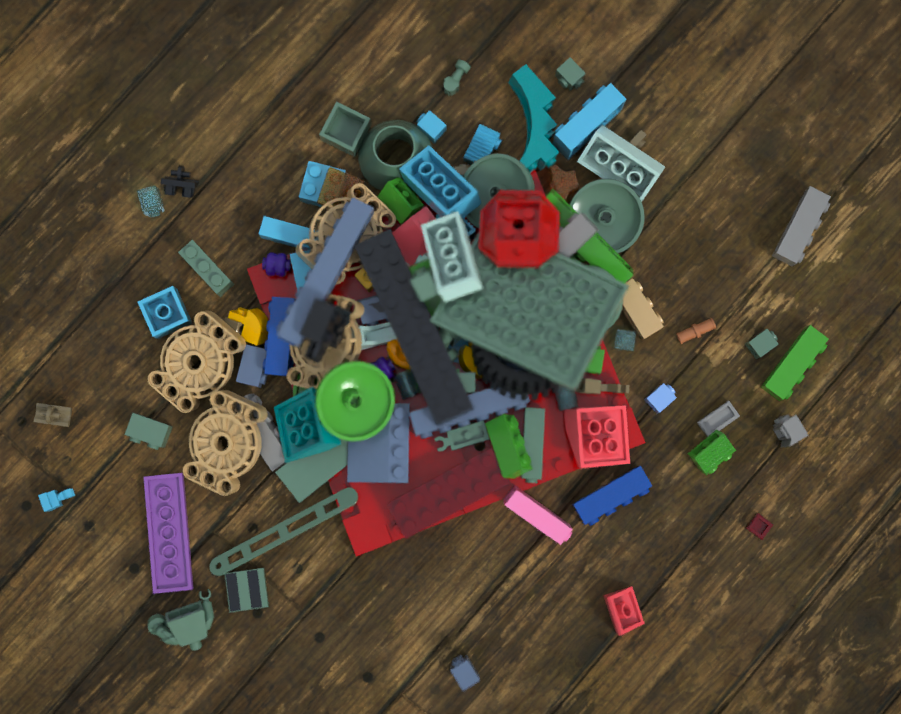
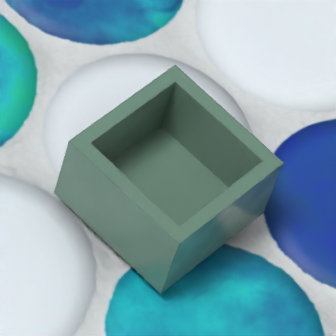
(345, 129)

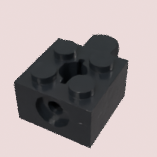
(324, 328)

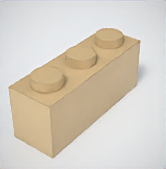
(640, 311)

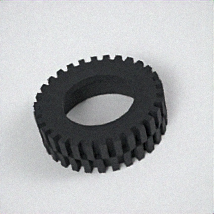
(508, 379)

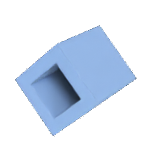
(661, 397)

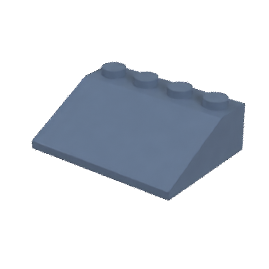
(384, 455)

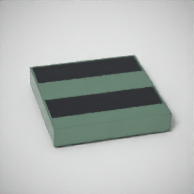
(246, 590)

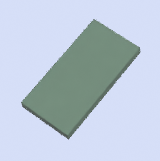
(310, 473)

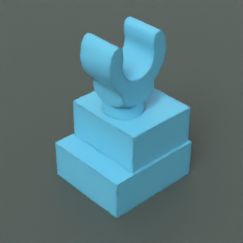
(53, 499)

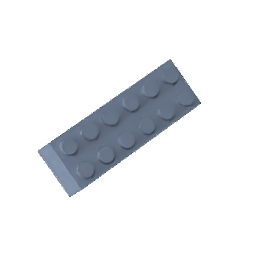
(484, 403)

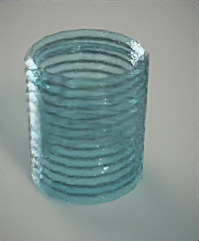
(407, 384)
(566, 398)

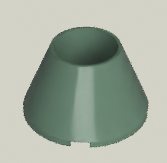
(375, 170)

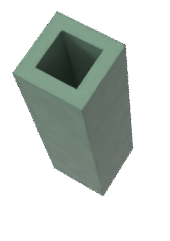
(534, 436)

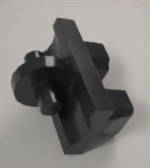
(171, 183)

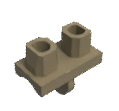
(53, 414)

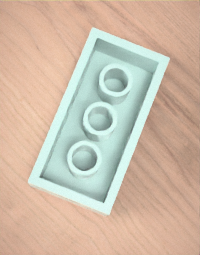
(618, 159)
(451, 257)

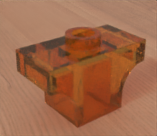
(563, 182)

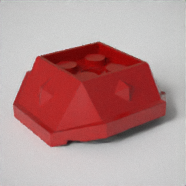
(522, 247)

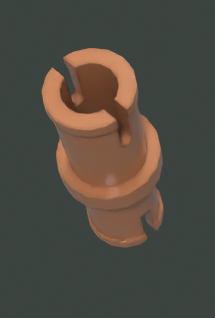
(696, 330)

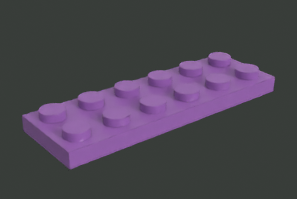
(168, 533)

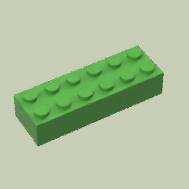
(596, 249)

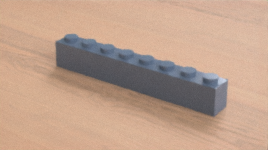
(327, 269)

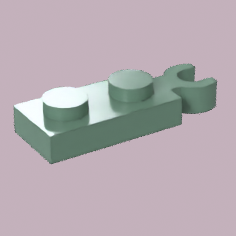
(464, 436)

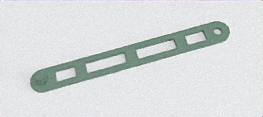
(346, 499)

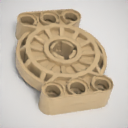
(326, 222)
(346, 351)
(215, 357)
(242, 437)

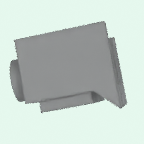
(789, 430)

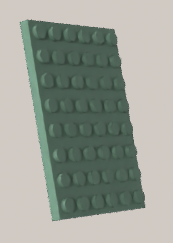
(536, 316)

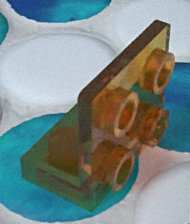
(336, 186)

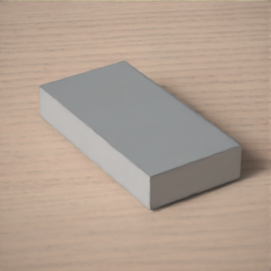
(718, 418)

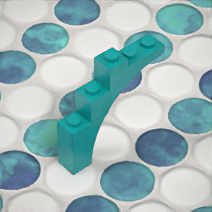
(536, 102)

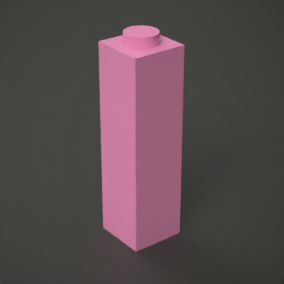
(538, 515)

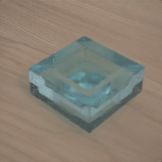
(625, 340)

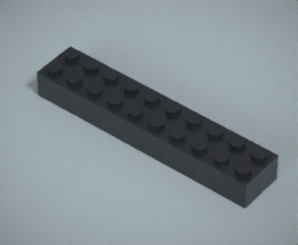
(413, 328)

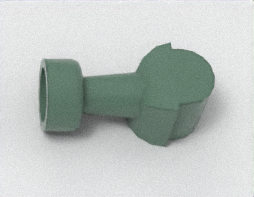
(451, 84)

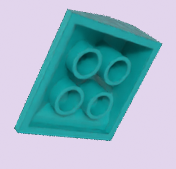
(301, 429)

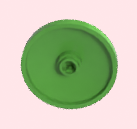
(354, 400)

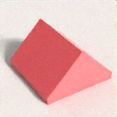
(624, 610)

